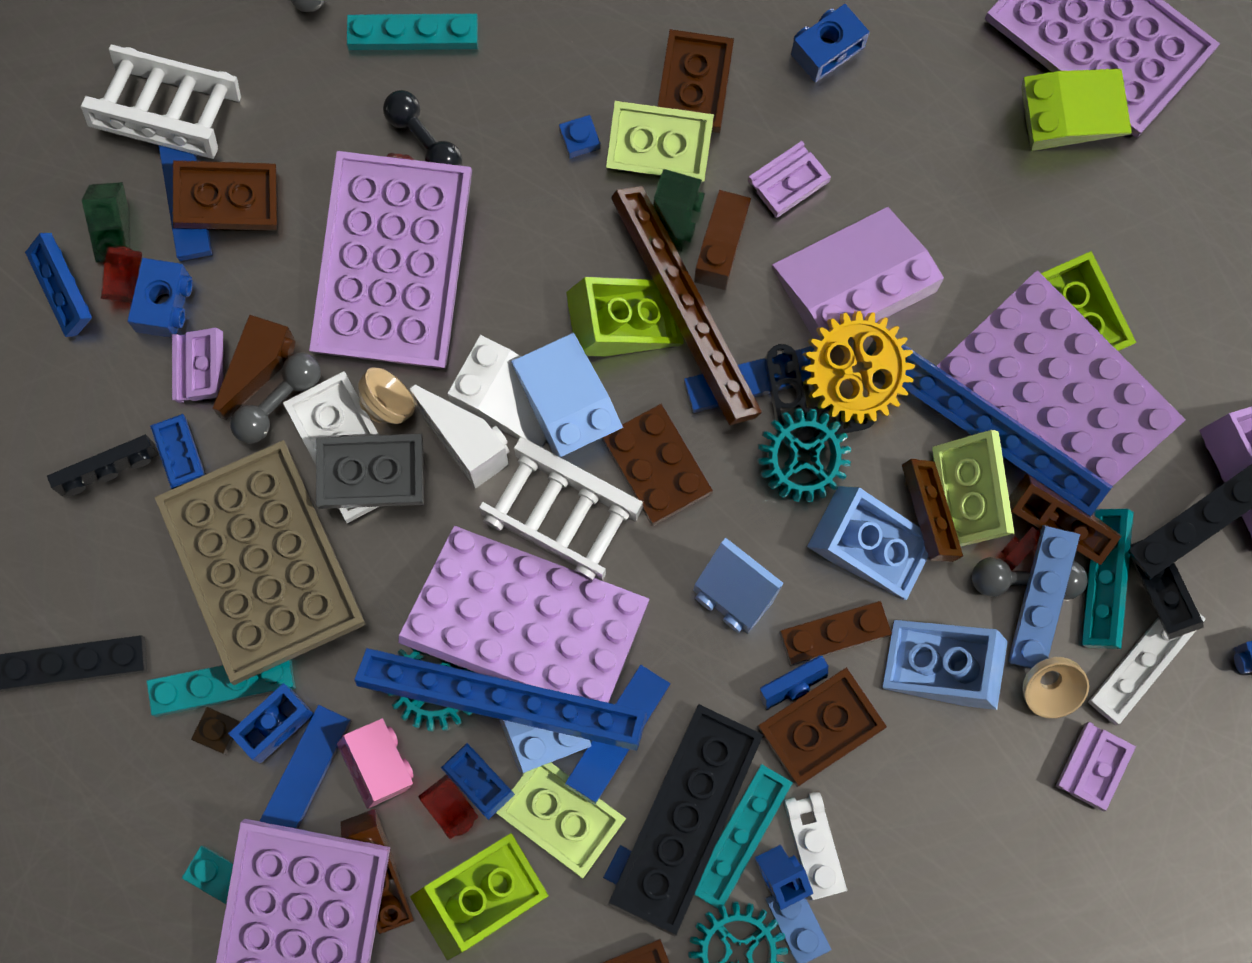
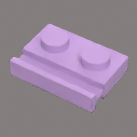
(789, 179)
(197, 365)
(1095, 766)

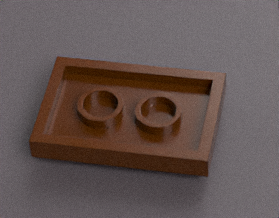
(696, 73)
(224, 195)
(657, 464)
(821, 727)

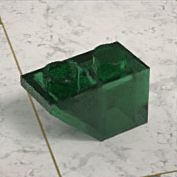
(675, 204)
(106, 217)

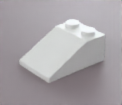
(494, 393)
(468, 438)

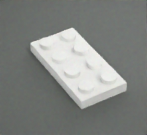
(331, 411)

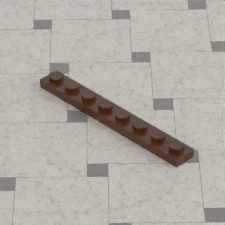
(686, 305)

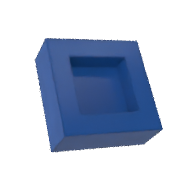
(579, 136)

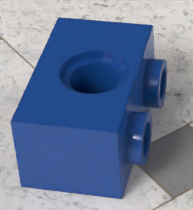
(820, 57)
(154, 280)
(271, 723)

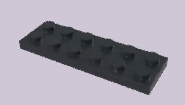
(685, 820)

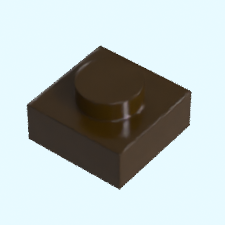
(214, 730)

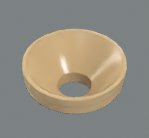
(385, 397)
(1059, 697)

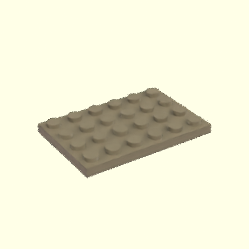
(259, 562)

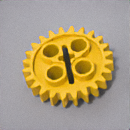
(888, 358)

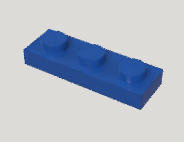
(58, 284)

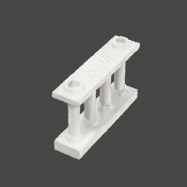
(155, 128)
(560, 475)

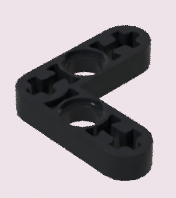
(793, 366)

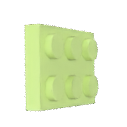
(659, 139)
(975, 486)
(560, 818)

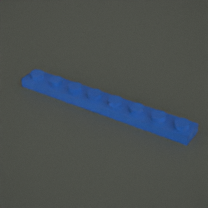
(1017, 442)
(501, 699)

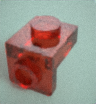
(120, 273)
(1018, 549)
(449, 807)

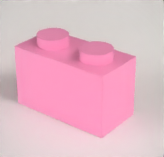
(375, 763)

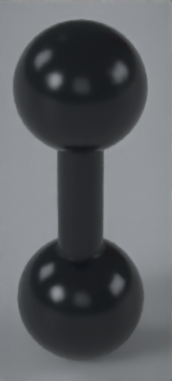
(403, 111)

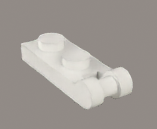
(815, 846)

